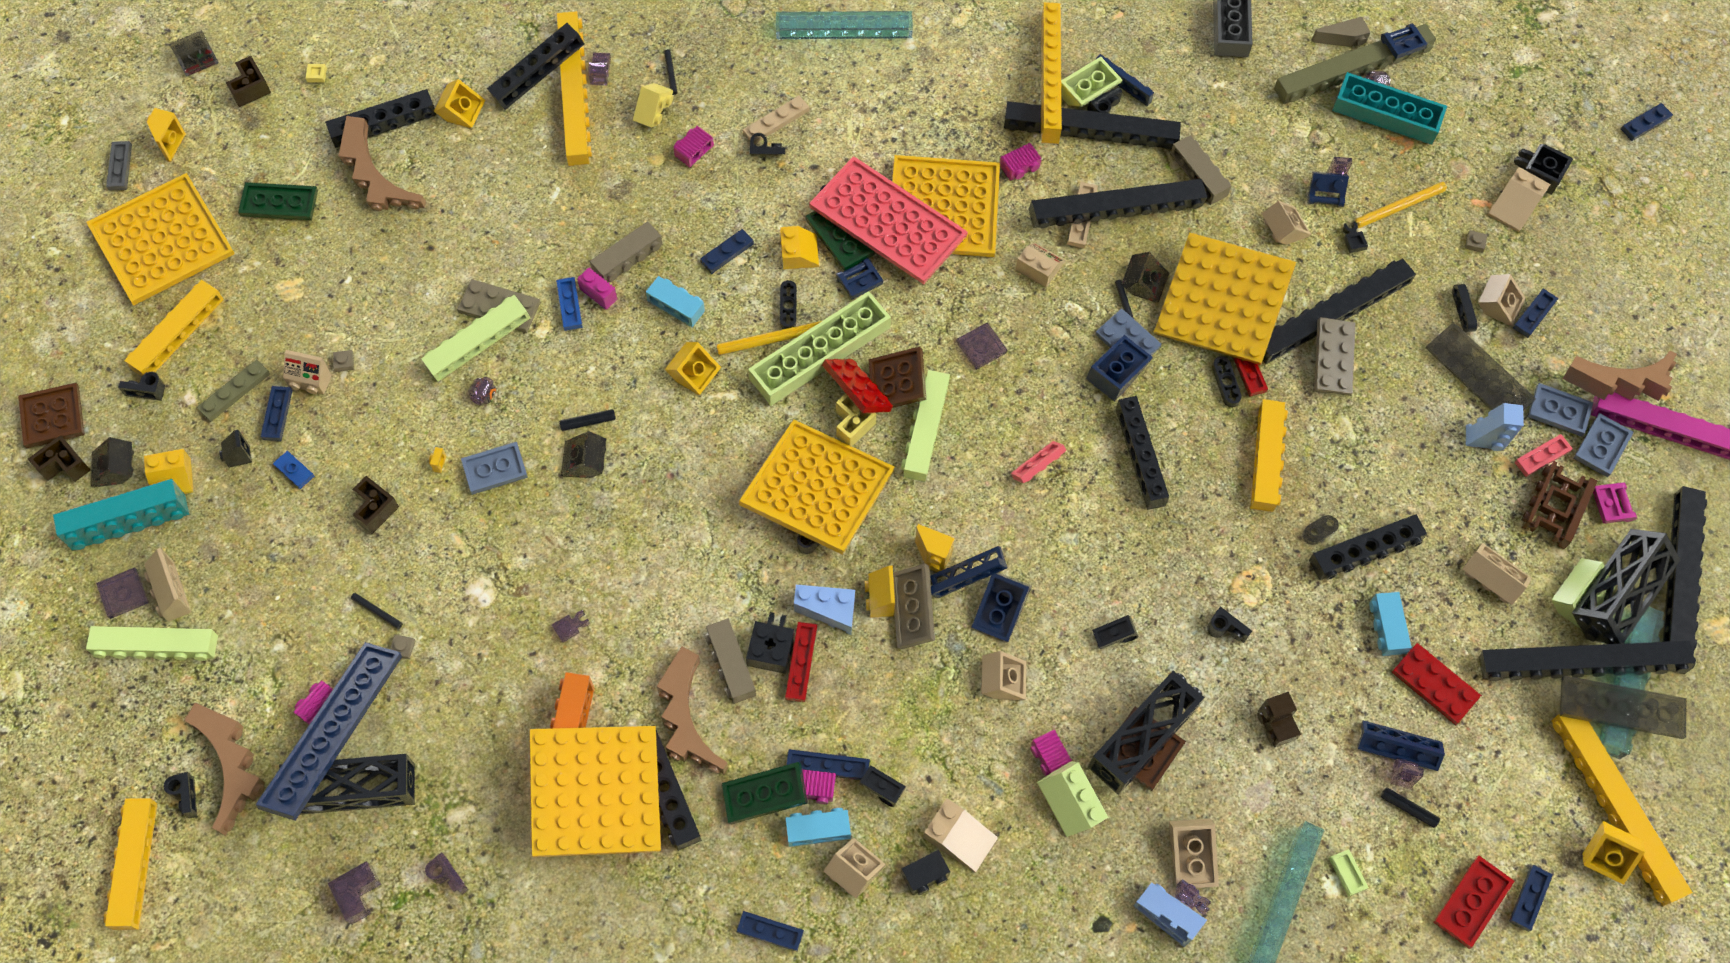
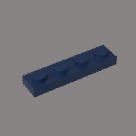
(1131, 84)
(842, 766)

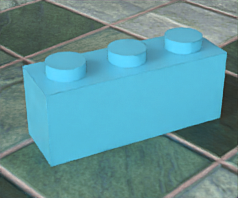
(675, 301)
(1390, 624)
(818, 827)

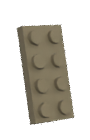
(483, 296)
(1334, 356)
(913, 607)

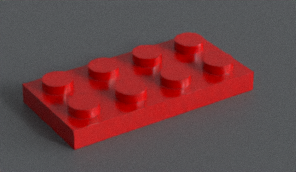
(857, 385)
(1436, 684)
(1474, 902)

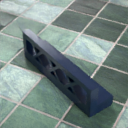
(970, 575)
(1401, 745)

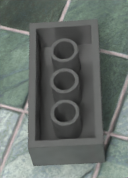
(1232, 27)

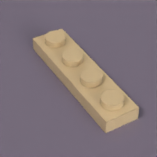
(777, 119)
(1079, 232)

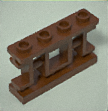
(1573, 511)

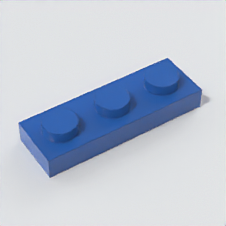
(569, 303)

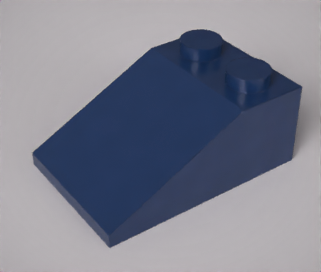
(1118, 367)
(1001, 606)

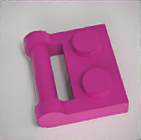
(1609, 505)

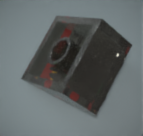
(193, 52)
(1145, 277)
(584, 456)
(112, 463)

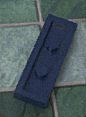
(1646, 122)
(726, 251)
(1535, 313)
(276, 413)
(1530, 898)
(770, 931)

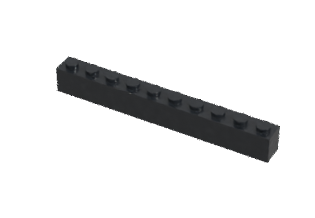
(1097, 125)
(1117, 203)
(1339, 307)
(1683, 583)
(1586, 660)

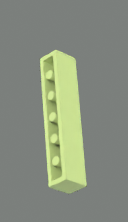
(475, 338)
(926, 427)
(152, 642)

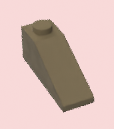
(1345, 33)

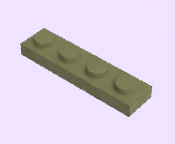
(233, 390)

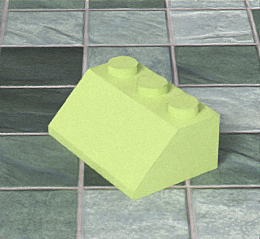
(1088, 83)
(1576, 586)
(1072, 799)

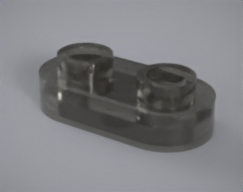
(1321, 528)

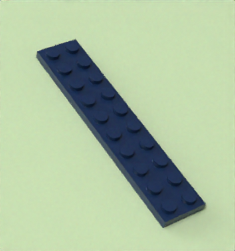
(328, 732)

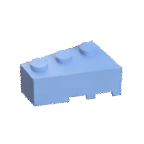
(1497, 428)
(826, 604)
(1170, 914)

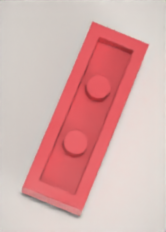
(1543, 455)
(1038, 462)

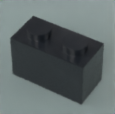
(925, 872)

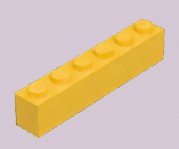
(174, 329)
(1268, 455)
(131, 864)

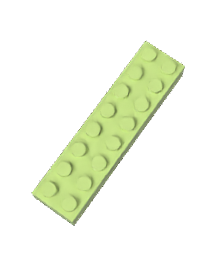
(830, 339)

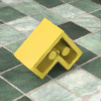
(650, 104)
(855, 422)

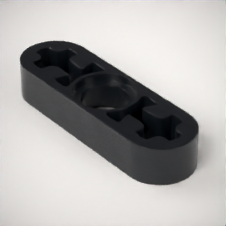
(783, 299)
(1464, 308)
(1225, 389)

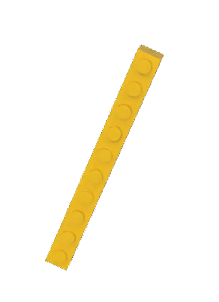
(1051, 73)
(574, 98)
(1622, 807)

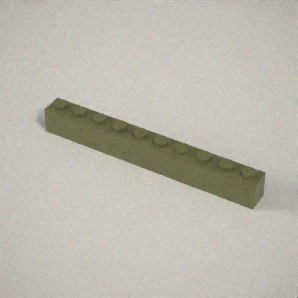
(1333, 71)

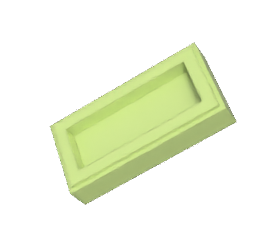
(1348, 873)

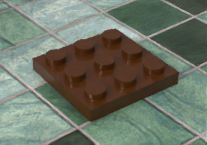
(900, 376)
(51, 414)
(1157, 766)

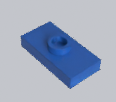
(293, 469)

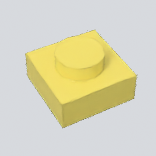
(316, 73)

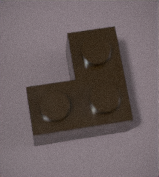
(249, 85)
(58, 457)
(376, 505)
(1278, 719)

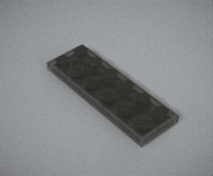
(1477, 369)
(1623, 707)

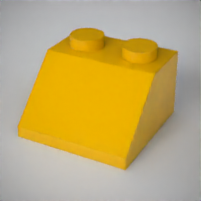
(459, 104)
(166, 131)
(798, 248)
(693, 367)
(170, 465)
(934, 547)
(881, 593)

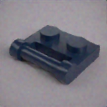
(1405, 45)
(1328, 183)
(861, 283)

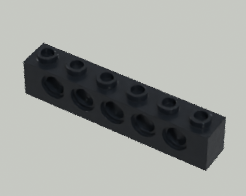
(536, 66)
(387, 115)
(1142, 453)
(1409, 526)
(689, 834)

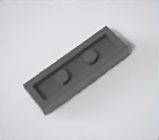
(119, 165)

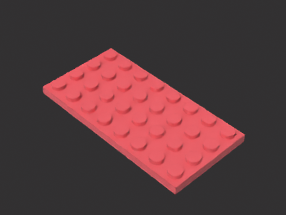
(888, 219)

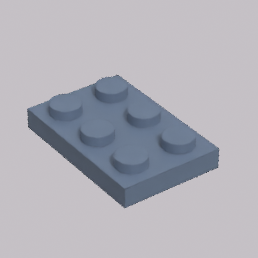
(1124, 324)
(1560, 409)
(1603, 445)
(494, 468)

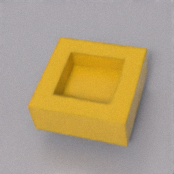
(437, 459)

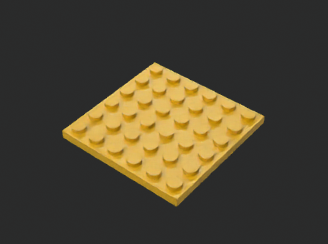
(959, 191)
(160, 238)
(1225, 298)
(817, 486)
(594, 791)

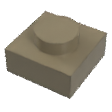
(1476, 241)
(343, 360)
(403, 645)

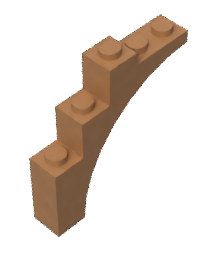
(381, 191)
(1605, 380)
(685, 741)
(234, 759)

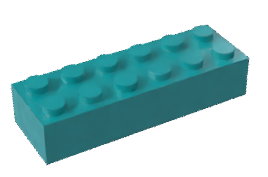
(1389, 108)
(121, 515)

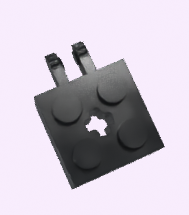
(1545, 164)
(770, 635)

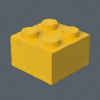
(1613, 852)

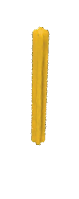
(1401, 204)
(764, 339)

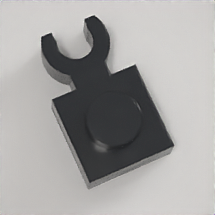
(1354, 240)

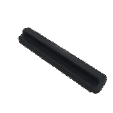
(586, 420)
(1410, 807)

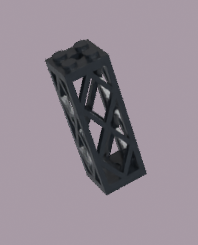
(1654, 552)
(1182, 696)
(364, 799)

